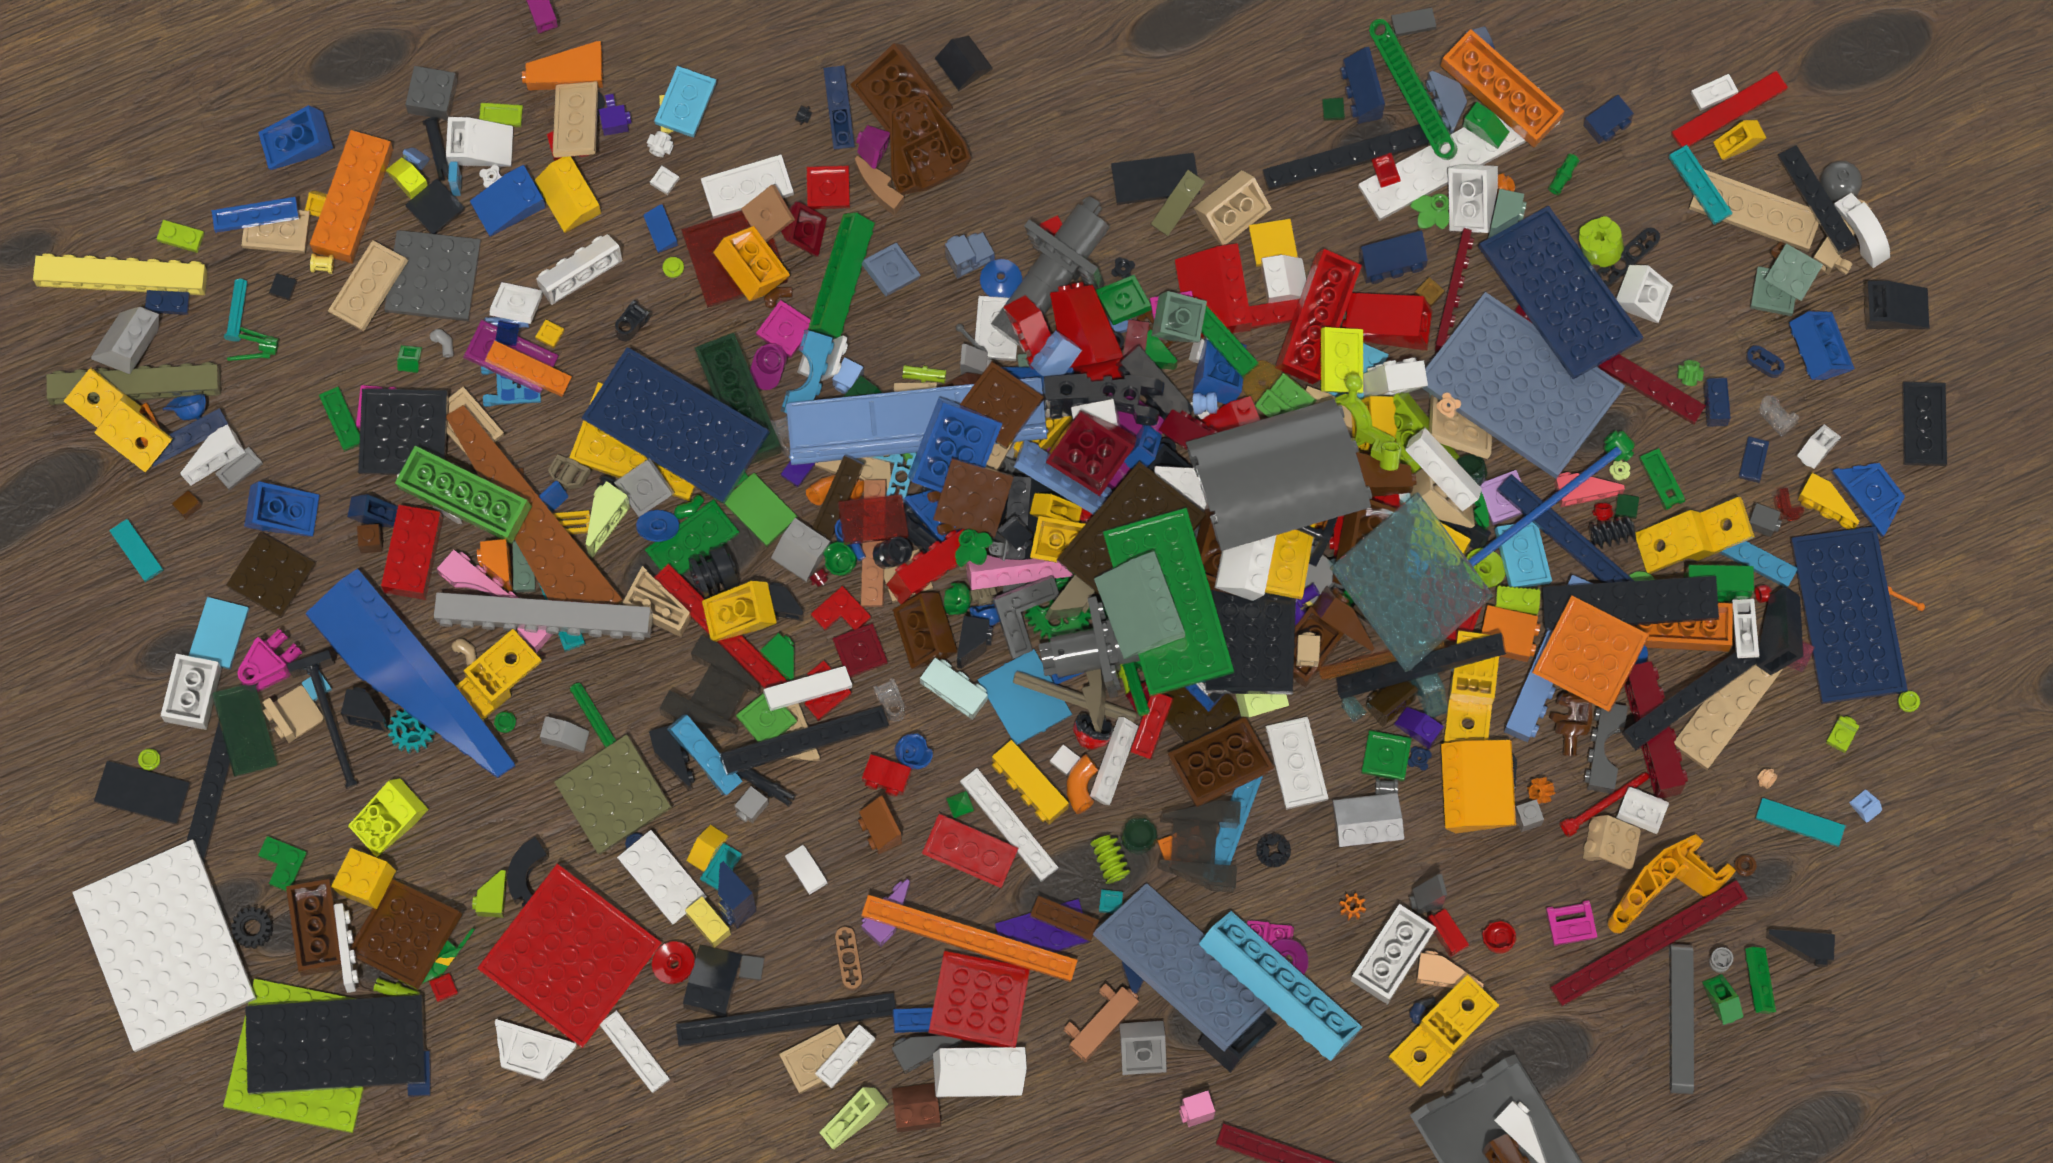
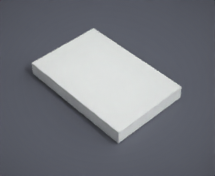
(987, 336)

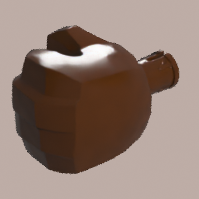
(1574, 723)

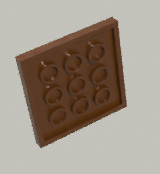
(405, 934)

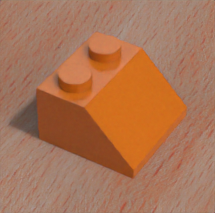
(496, 561)

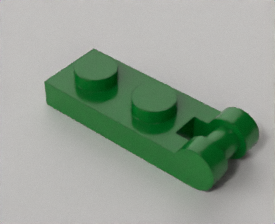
(1662, 478)

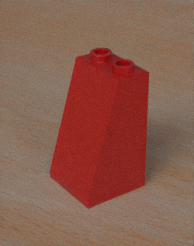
(1390, 319)
(1084, 322)

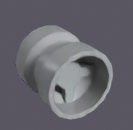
(1722, 956)

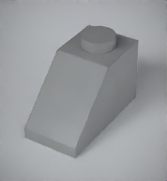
(973, 360)
(563, 734)

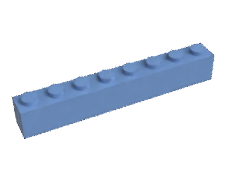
(1533, 695)

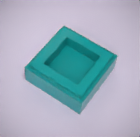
(1110, 901)

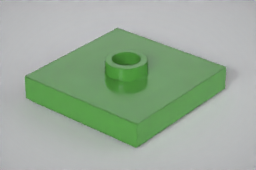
(765, 723)

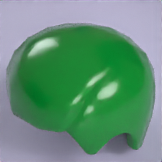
(840, 559)
(957, 599)

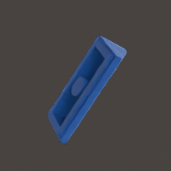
(660, 229)
(553, 496)

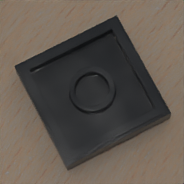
(435, 207)

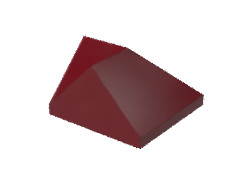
(806, 230)

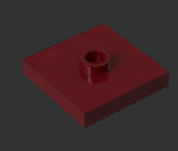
(860, 650)

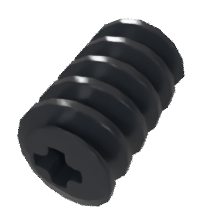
(1611, 531)

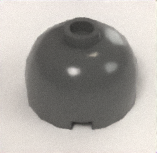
(1840, 180)

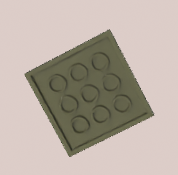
(613, 794)

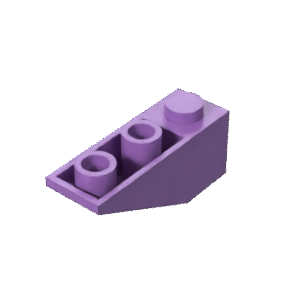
(881, 932)

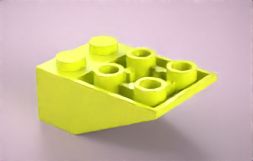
(388, 816)

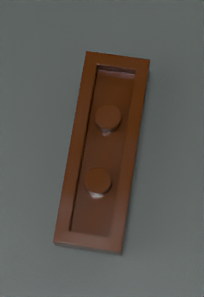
(1064, 918)

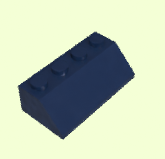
(734, 897)

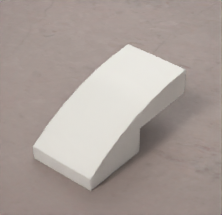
(806, 869)

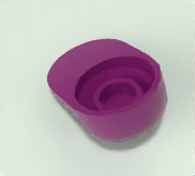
(768, 366)

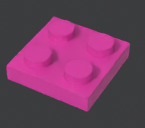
(784, 327)

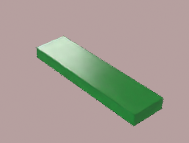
(1227, 344)

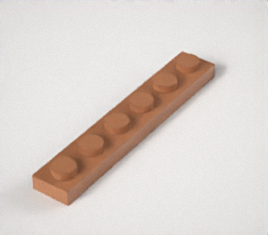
(872, 576)

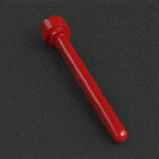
(1570, 826)

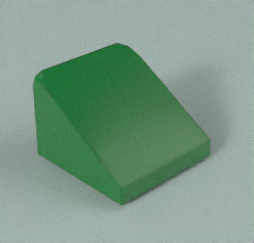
(409, 359)

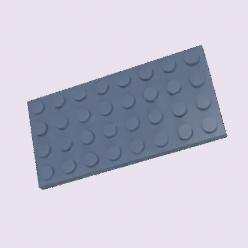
(1167, 955)

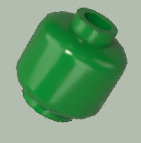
(1622, 441)

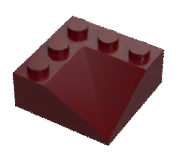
(1091, 451)

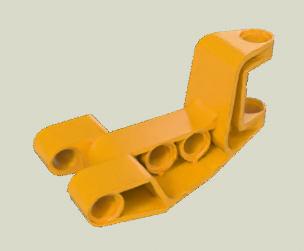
(1680, 864)

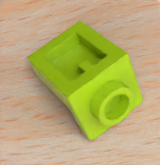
(1843, 733)

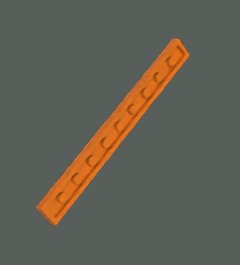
(969, 938)

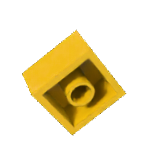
(363, 878)

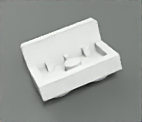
(1642, 810)

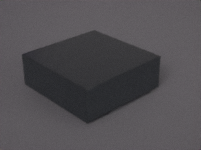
(283, 287)

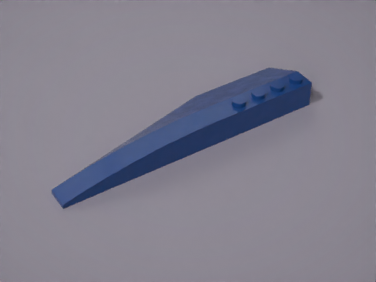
(396, 663)

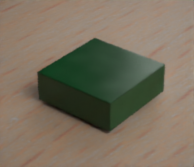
(1333, 109)
(1627, 506)

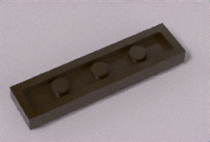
(840, 490)

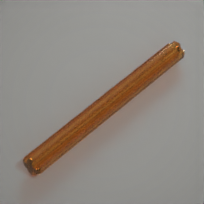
(1360, 664)

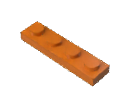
(528, 368)

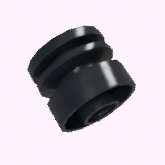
(716, 570)

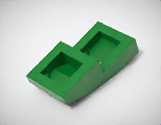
(1481, 513)

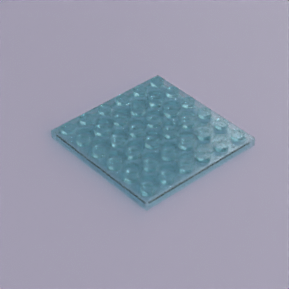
(1411, 582)

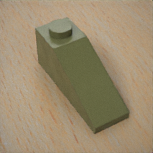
(1178, 203)

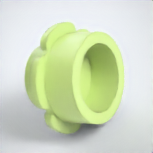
(1624, 474)

